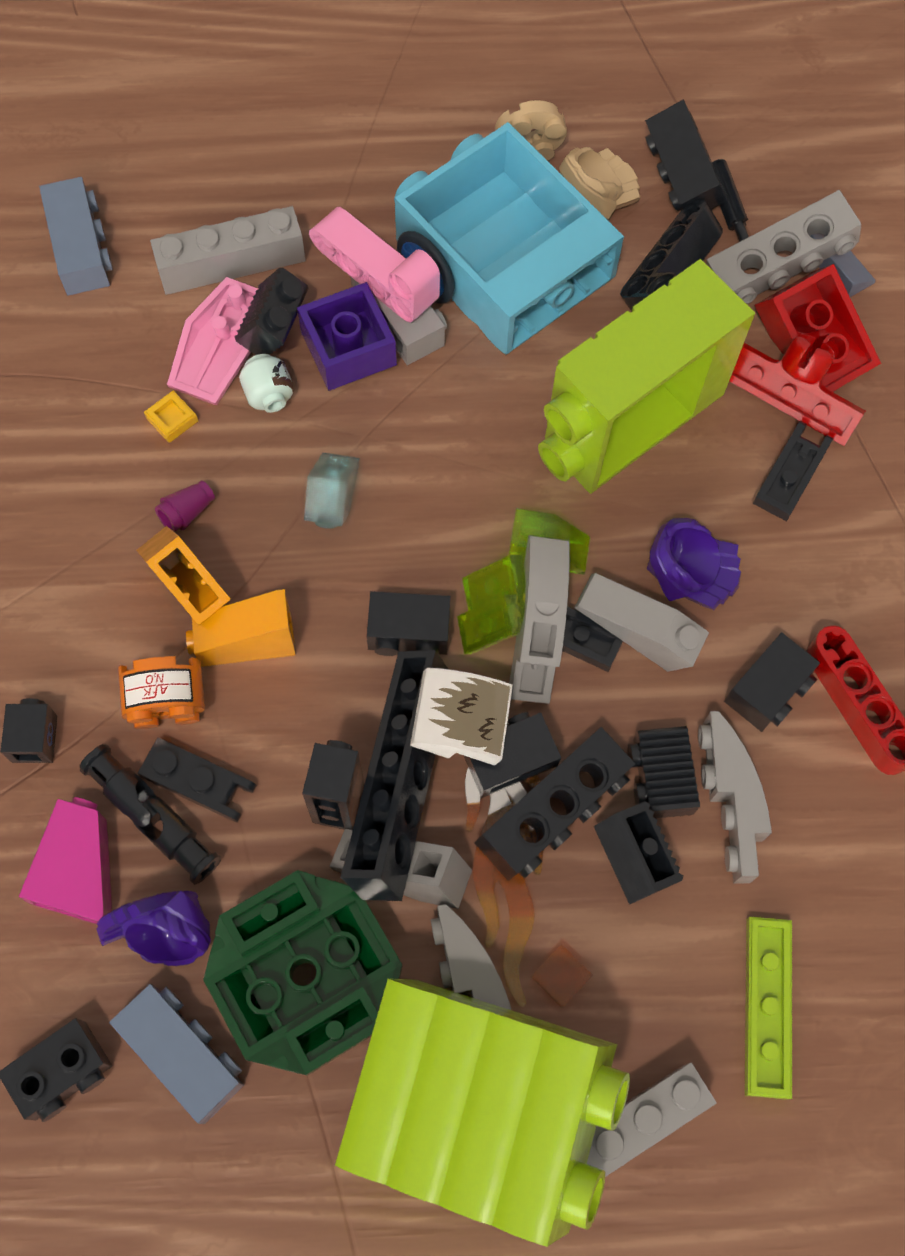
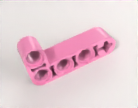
(399, 282)

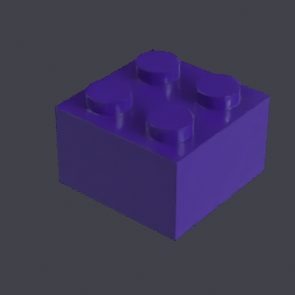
(347, 336)

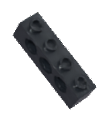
(503, 842)

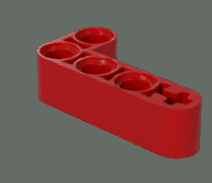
(854, 702)

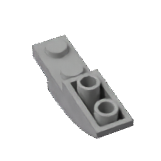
(544, 620)
(734, 780)
(467, 963)

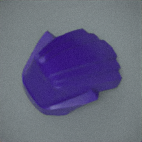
(694, 563)
(160, 928)

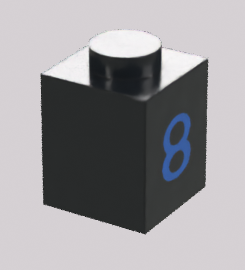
(29, 732)

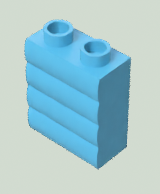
(511, 234)

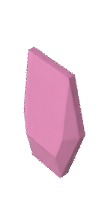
(207, 347)

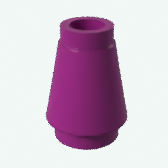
(184, 506)

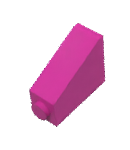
(72, 863)

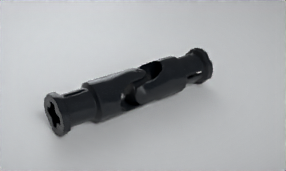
(145, 809)

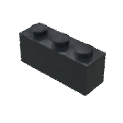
(684, 158)
(333, 785)

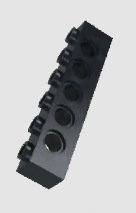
(393, 790)

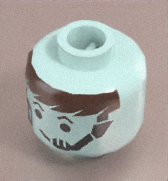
(266, 383)

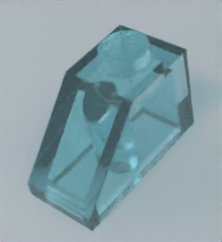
(330, 490)

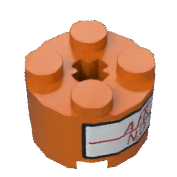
(161, 690)

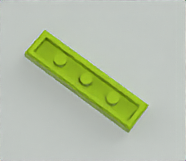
(768, 1008)

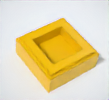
(171, 416)

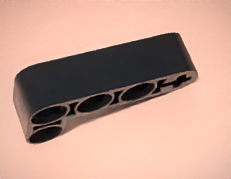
(680, 246)

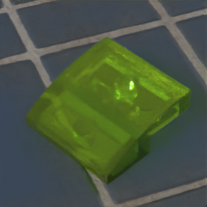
(494, 604)

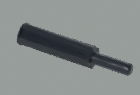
(733, 209)

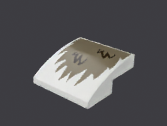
(462, 715)

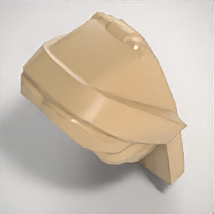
(601, 179)

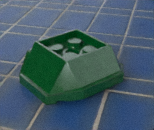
(255, 962)

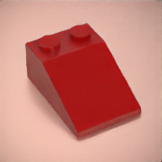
(824, 310)

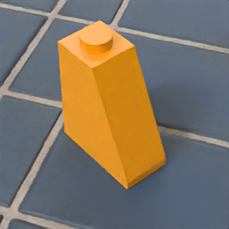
(183, 574)
(244, 631)

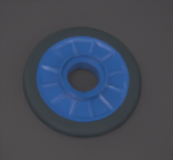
(411, 241)

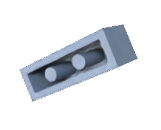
(76, 235)
(178, 1052)

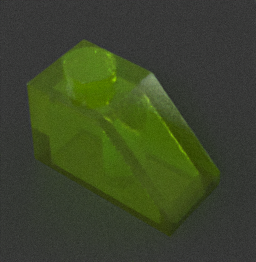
(549, 526)

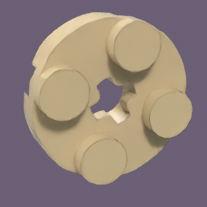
(544, 118)

